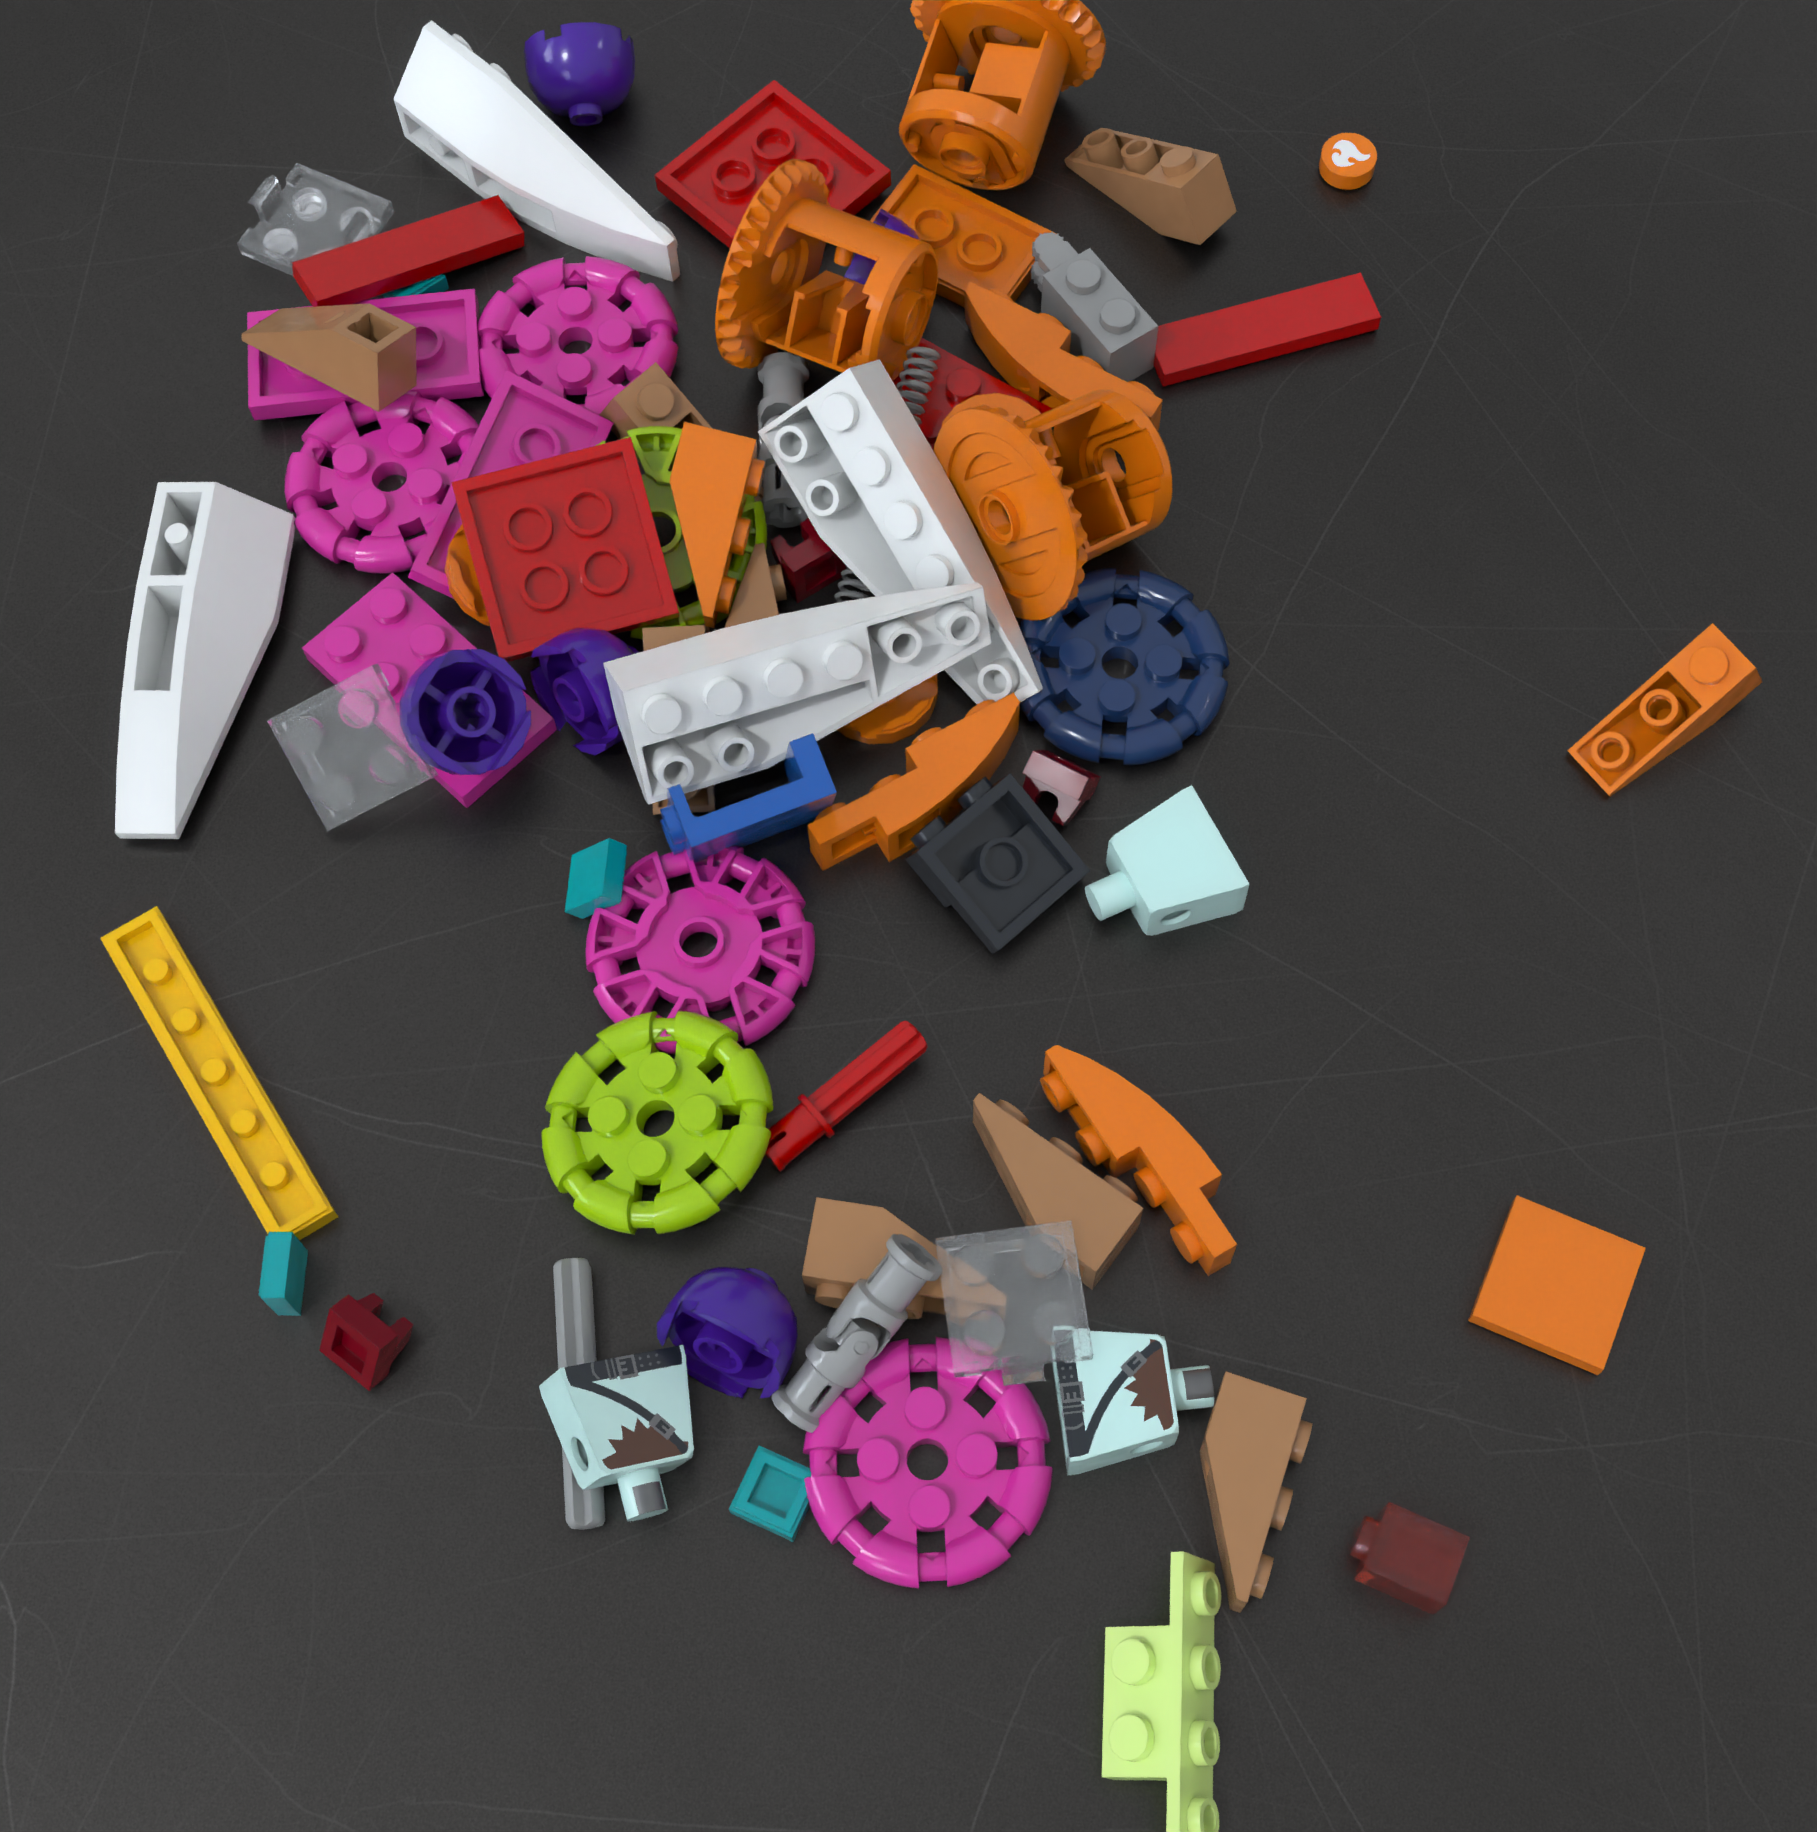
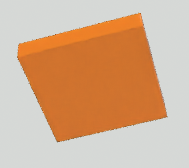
(1557, 1285)

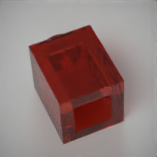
(1408, 1557)

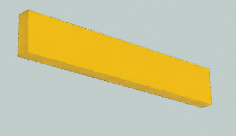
(218, 1077)

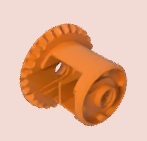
(1020, 64)
(778, 300)
(1058, 488)

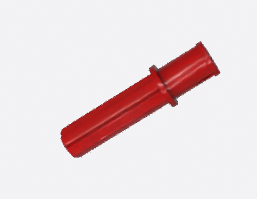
(843, 1093)

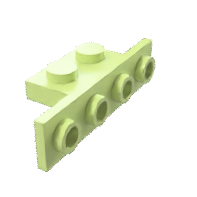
(1163, 1698)

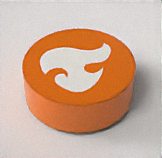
(1347, 161)

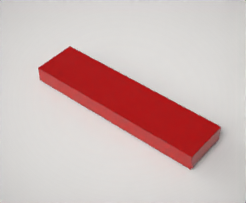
(409, 254)
(1264, 329)

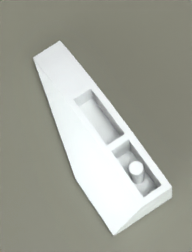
(505, 146)
(894, 513)
(194, 643)
(747, 690)

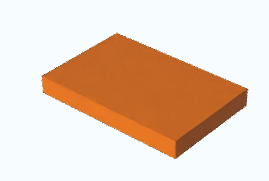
(968, 234)

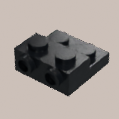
(996, 860)

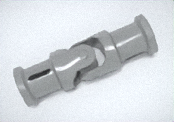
(783, 388)
(852, 1338)

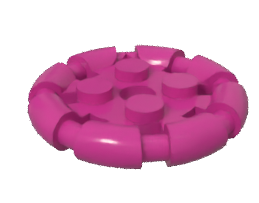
(572, 316)
(359, 469)
(712, 908)
(935, 1504)

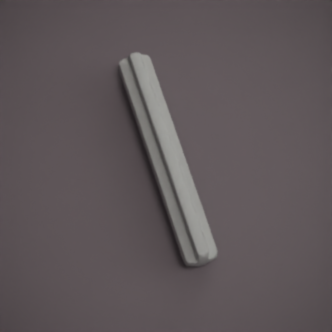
(576, 1346)

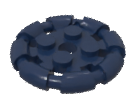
(1141, 639)

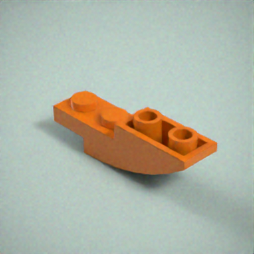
(1035, 354)
(938, 771)
(1131, 1130)

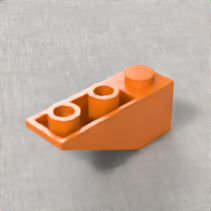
(709, 491)
(1667, 711)

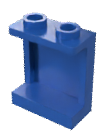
(755, 817)

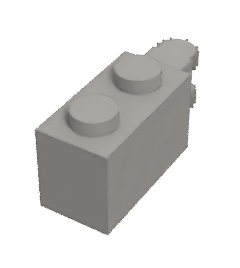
(1095, 307)

